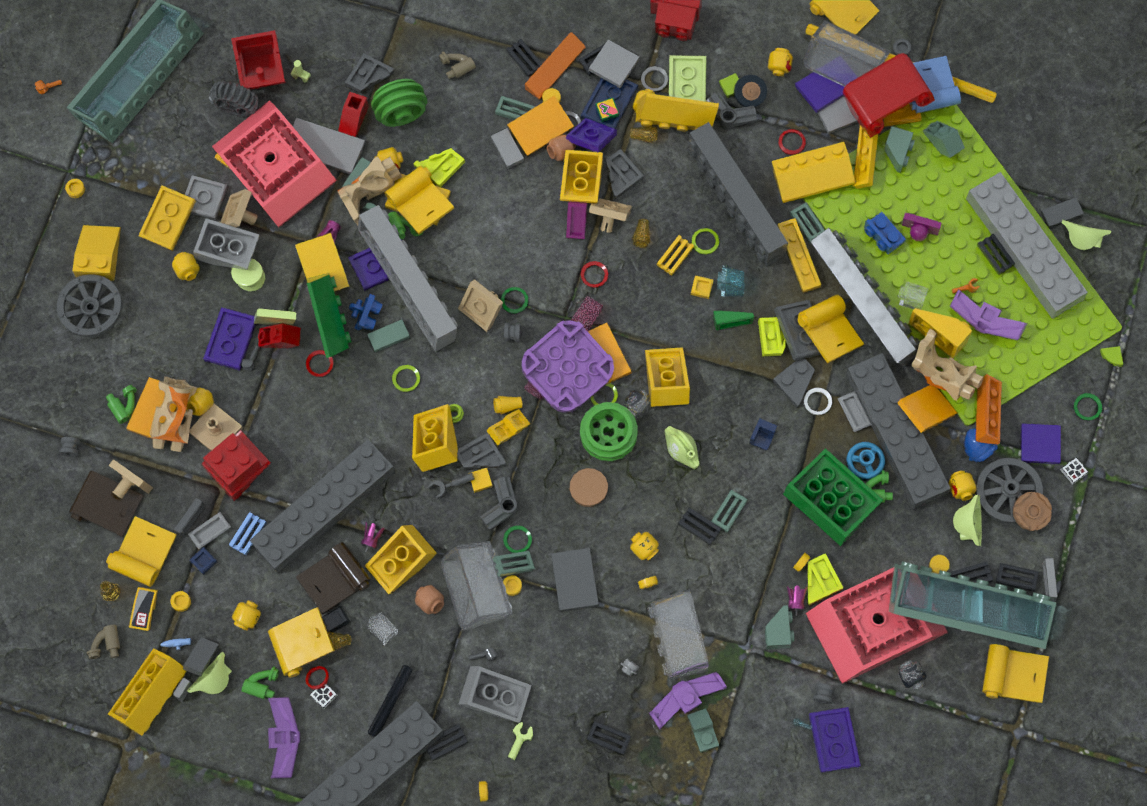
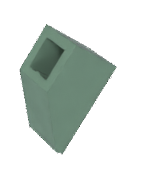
(944, 138)
(897, 146)
(778, 630)

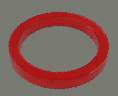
(323, 683)

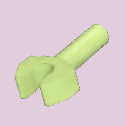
(299, 72)
(520, 738)

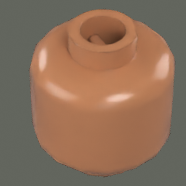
(558, 146)
(429, 599)

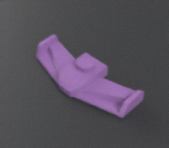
(986, 318)
(686, 696)
(283, 737)

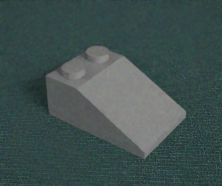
(225, 245)
(494, 694)

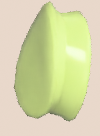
(249, 279)

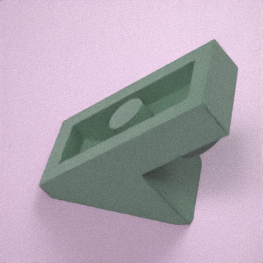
(703, 730)

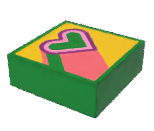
(607, 109)

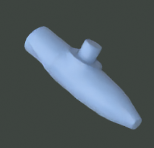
(177, 643)

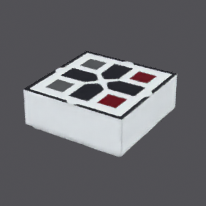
(1074, 470)
(324, 695)

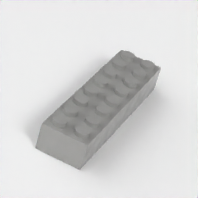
(1027, 245)
(407, 278)

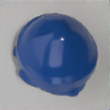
(976, 450)

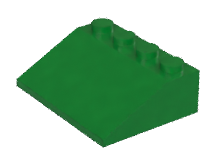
(327, 314)
(832, 497)

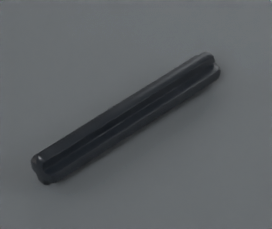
(390, 700)

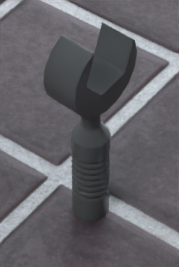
(455, 482)

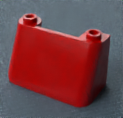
(885, 92)

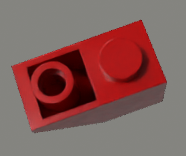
(353, 114)
(279, 336)

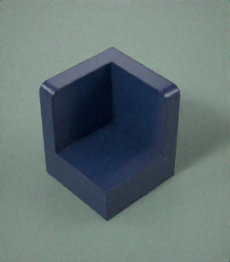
(763, 434)

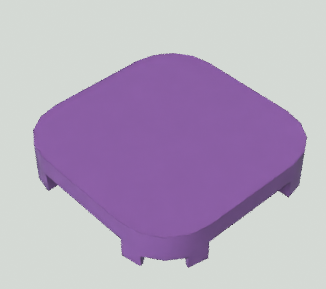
(567, 366)

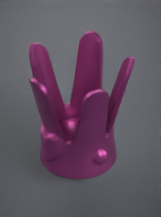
(331, 227)
(368, 540)
(796, 599)

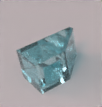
(730, 281)

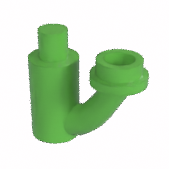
(398, 221)
(117, 408)
(883, 478)
(257, 689)

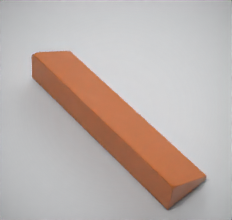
(554, 66)
(988, 411)

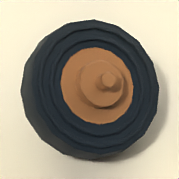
(750, 91)

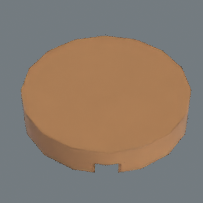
(588, 487)
(1032, 511)

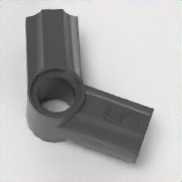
(739, 116)
(505, 496)

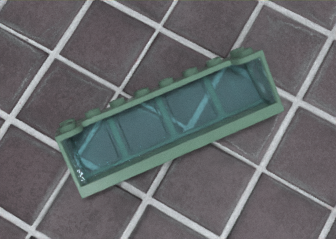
(135, 70)
(971, 605)

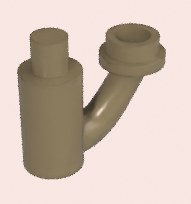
(464, 66)
(112, 642)

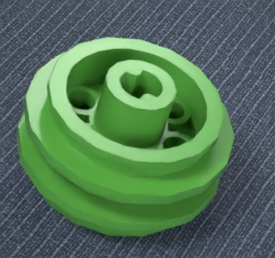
(399, 102)
(608, 447)

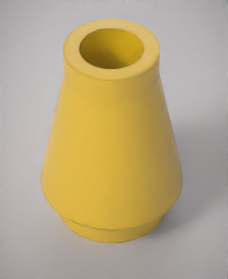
(506, 404)

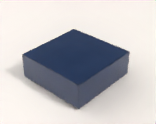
(203, 560)

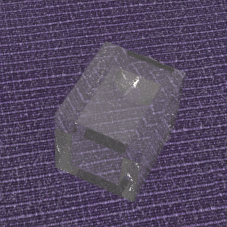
(912, 295)
(381, 628)

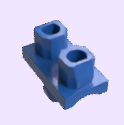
(369, 305)

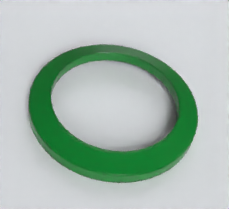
(514, 311)
(1095, 398)
(517, 528)

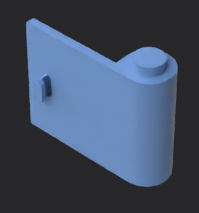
(940, 82)

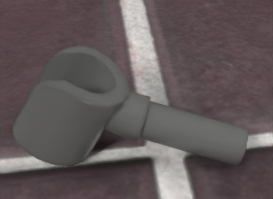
(248, 364)
(490, 654)

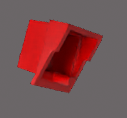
(676, 17)
(258, 60)
(235, 464)

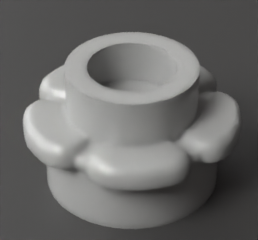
(629, 667)

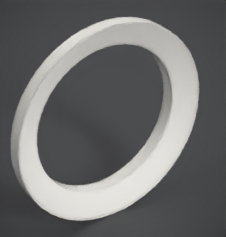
(821, 391)

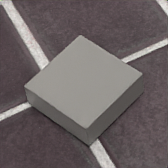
(181, 691)

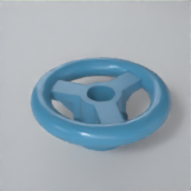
(865, 453)

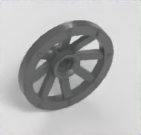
(89, 302)
(1006, 494)

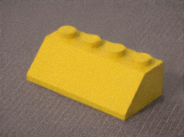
(674, 112)
(813, 172)
(147, 692)

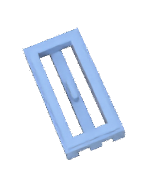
(250, 516)

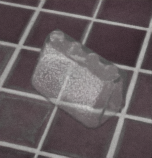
(842, 54)
(475, 586)
(678, 635)

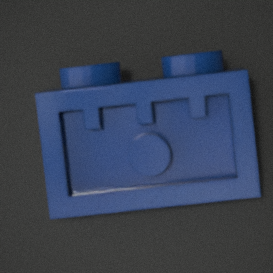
(884, 233)

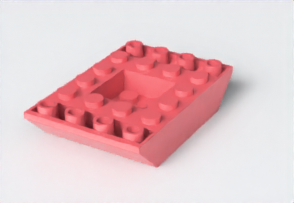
(287, 181)
(853, 638)

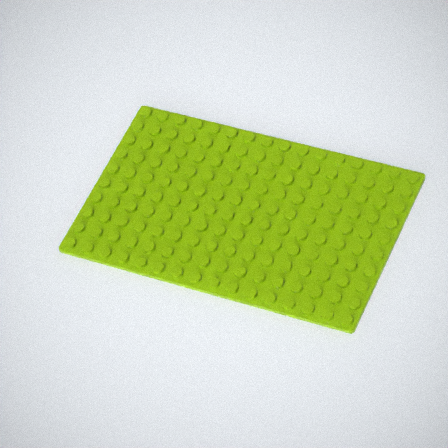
(938, 190)

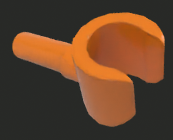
(42, 88)
(969, 287)

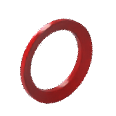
(789, 152)
(594, 263)
(308, 363)

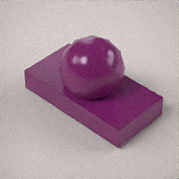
(576, 220)
(920, 226)

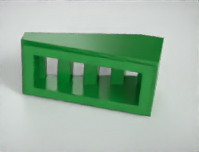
(731, 319)

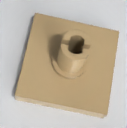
(236, 210)
(610, 210)
(480, 305)
(214, 427)
(128, 480)

